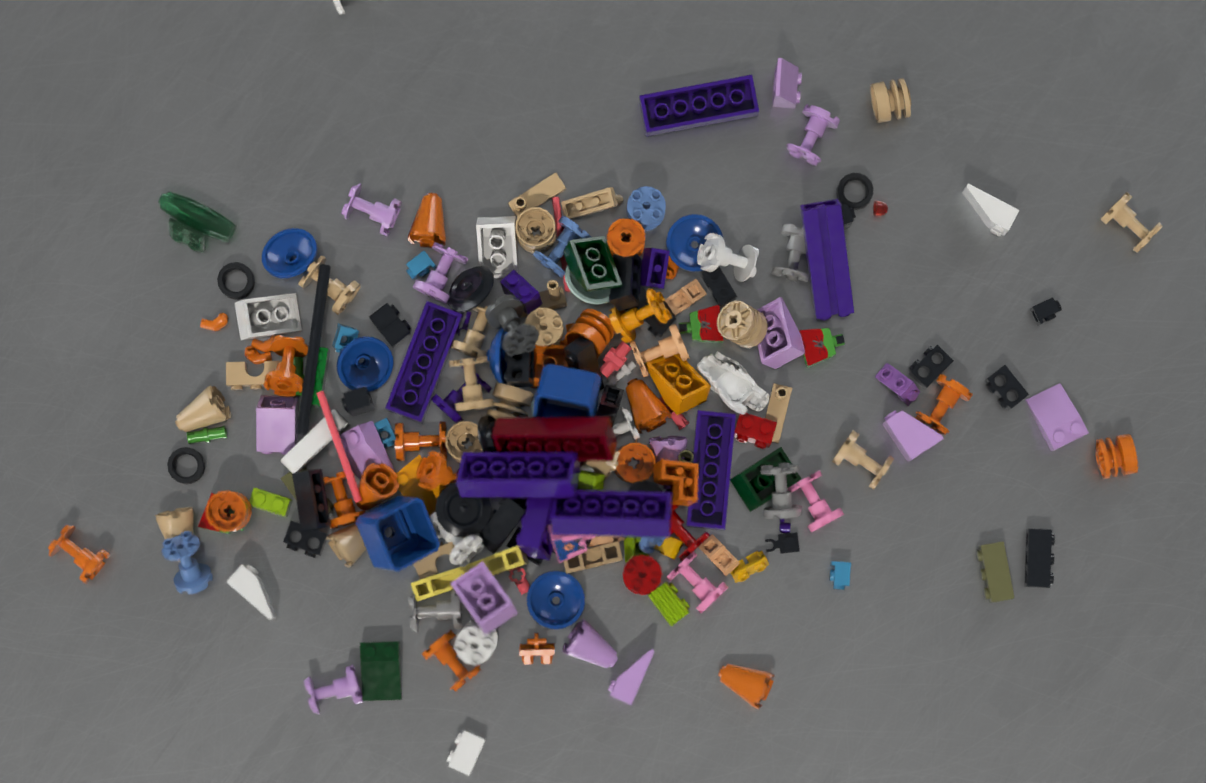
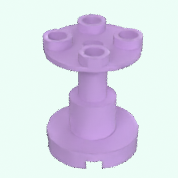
(818, 122)
(378, 212)
(436, 280)
(341, 688)

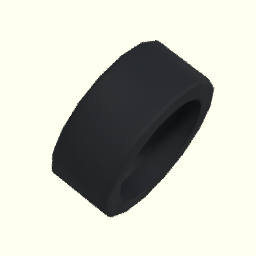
(857, 177)
(236, 266)
(183, 451)

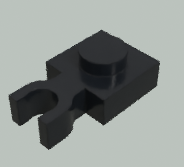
(786, 543)

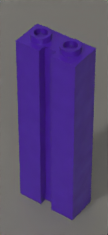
(827, 259)

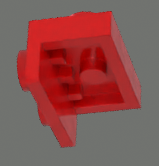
(755, 430)

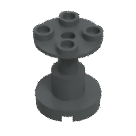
(507, 315)

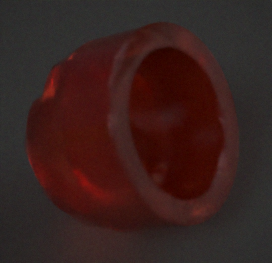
(879, 208)

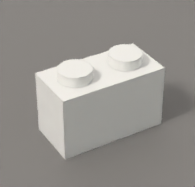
(466, 753)

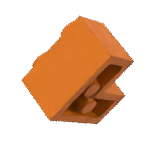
(681, 477)

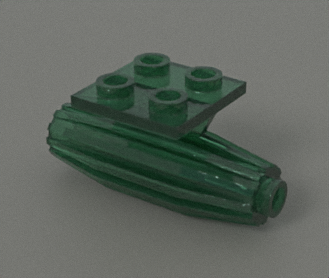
(194, 221)

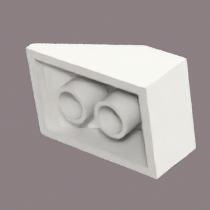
(992, 211)
(497, 244)
(268, 316)
(251, 587)

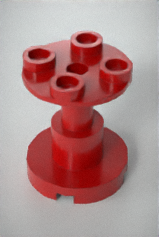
(682, 533)
(642, 575)

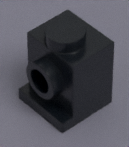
(1045, 310)

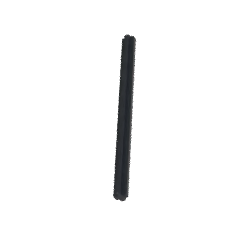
(313, 349)

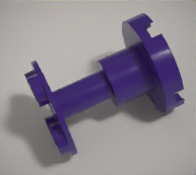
(447, 405)

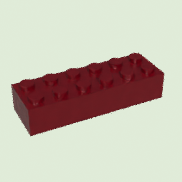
(588, 436)

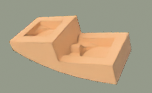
(684, 297)
(719, 555)

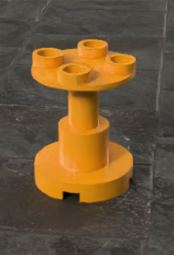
(626, 321)

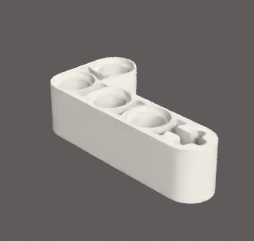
(313, 443)

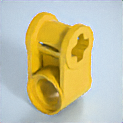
(670, 547)

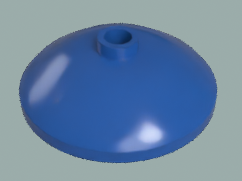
(684, 232)
(289, 253)
(496, 357)
(372, 371)
(555, 585)

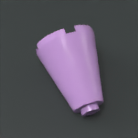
(667, 448)
(589, 646)

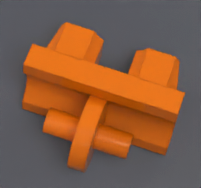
(536, 647)

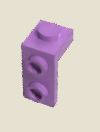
(898, 383)

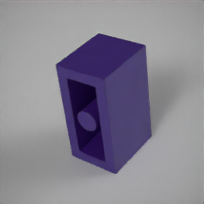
(654, 268)
(516, 285)

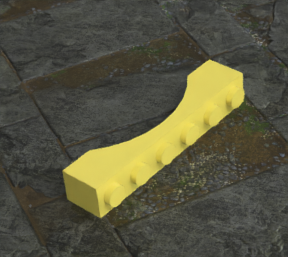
(496, 564)

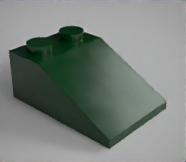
(592, 263)
(757, 487)
(380, 671)

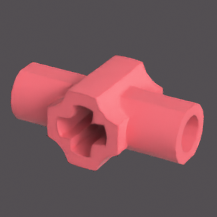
(615, 359)
(522, 584)

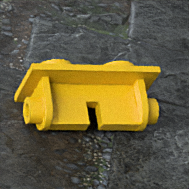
(756, 563)

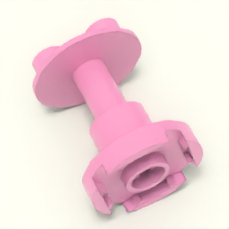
(819, 508)
(702, 587)

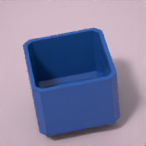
(567, 393)
(411, 535)

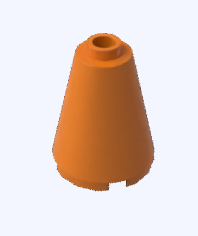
(428, 222)
(645, 406)
(377, 485)
(747, 683)

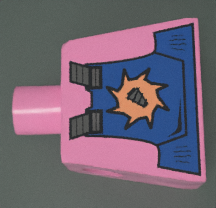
(568, 545)

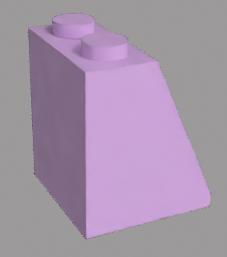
(276, 424)
(910, 434)

